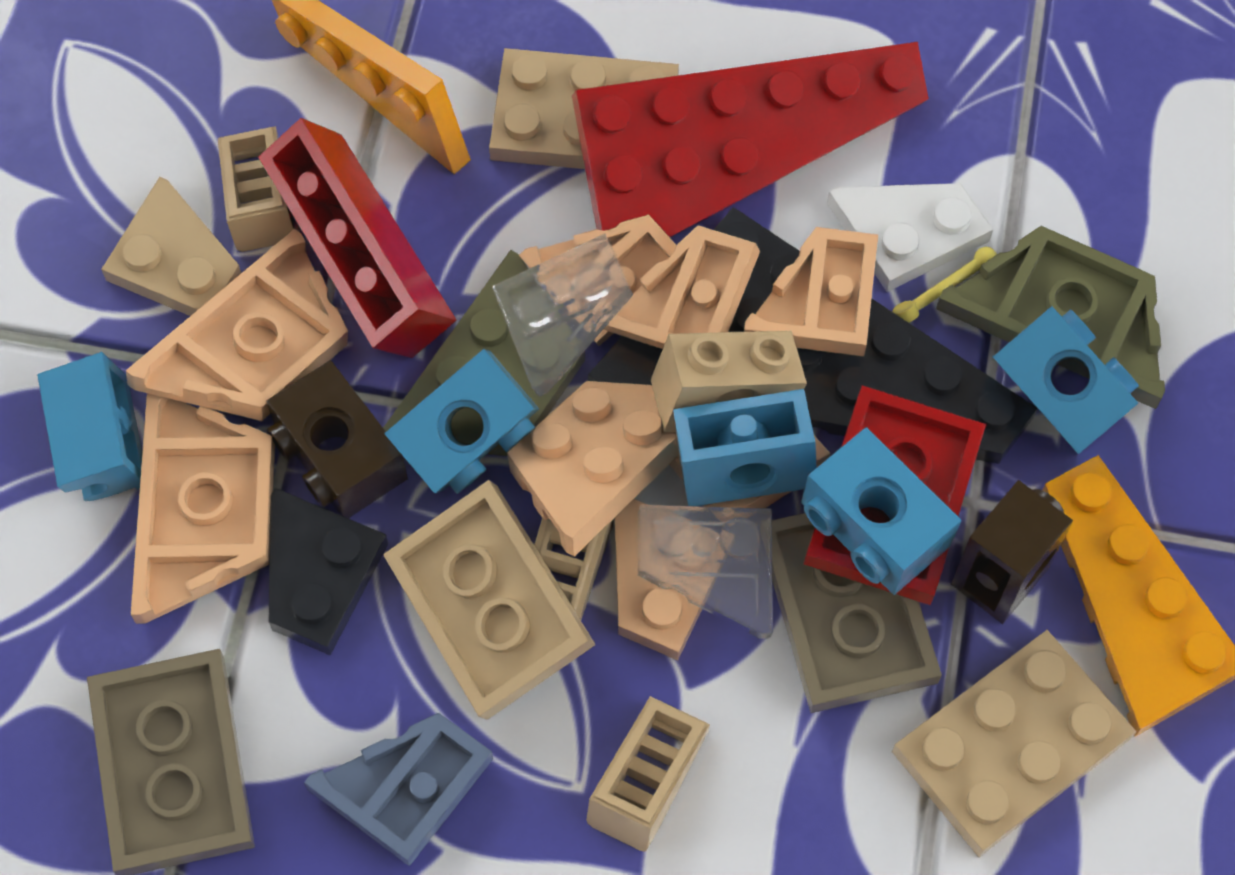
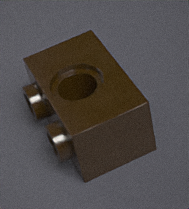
(328, 407)
(1011, 550)

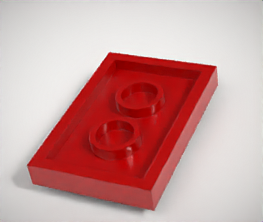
(934, 447)

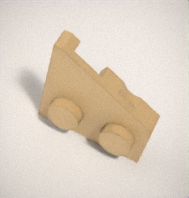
(170, 254)

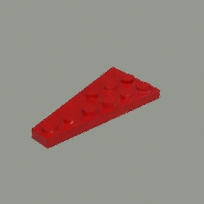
(720, 135)

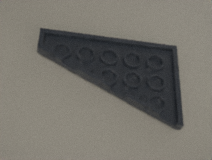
(895, 361)

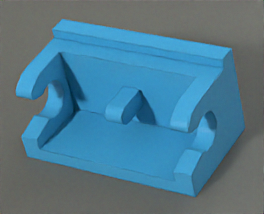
(91, 427)

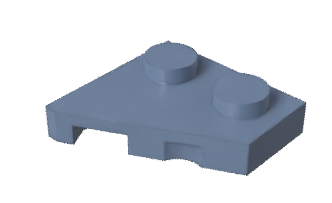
(405, 784)

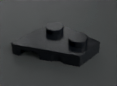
(317, 569)

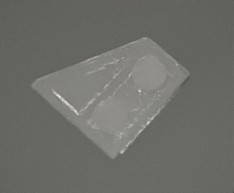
(562, 308)
(712, 558)

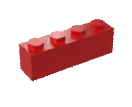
(356, 239)

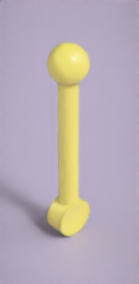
(910, 309)

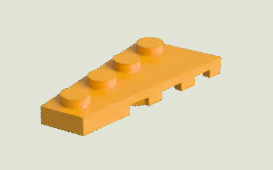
(379, 74)
(1150, 618)

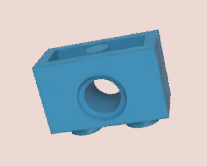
(1039, 349)
(426, 432)
(745, 447)
(871, 476)

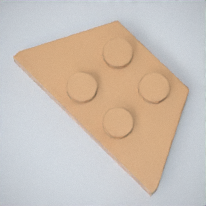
(248, 338)
(592, 457)
(199, 506)

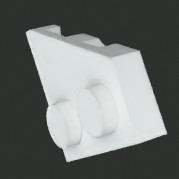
(914, 225)

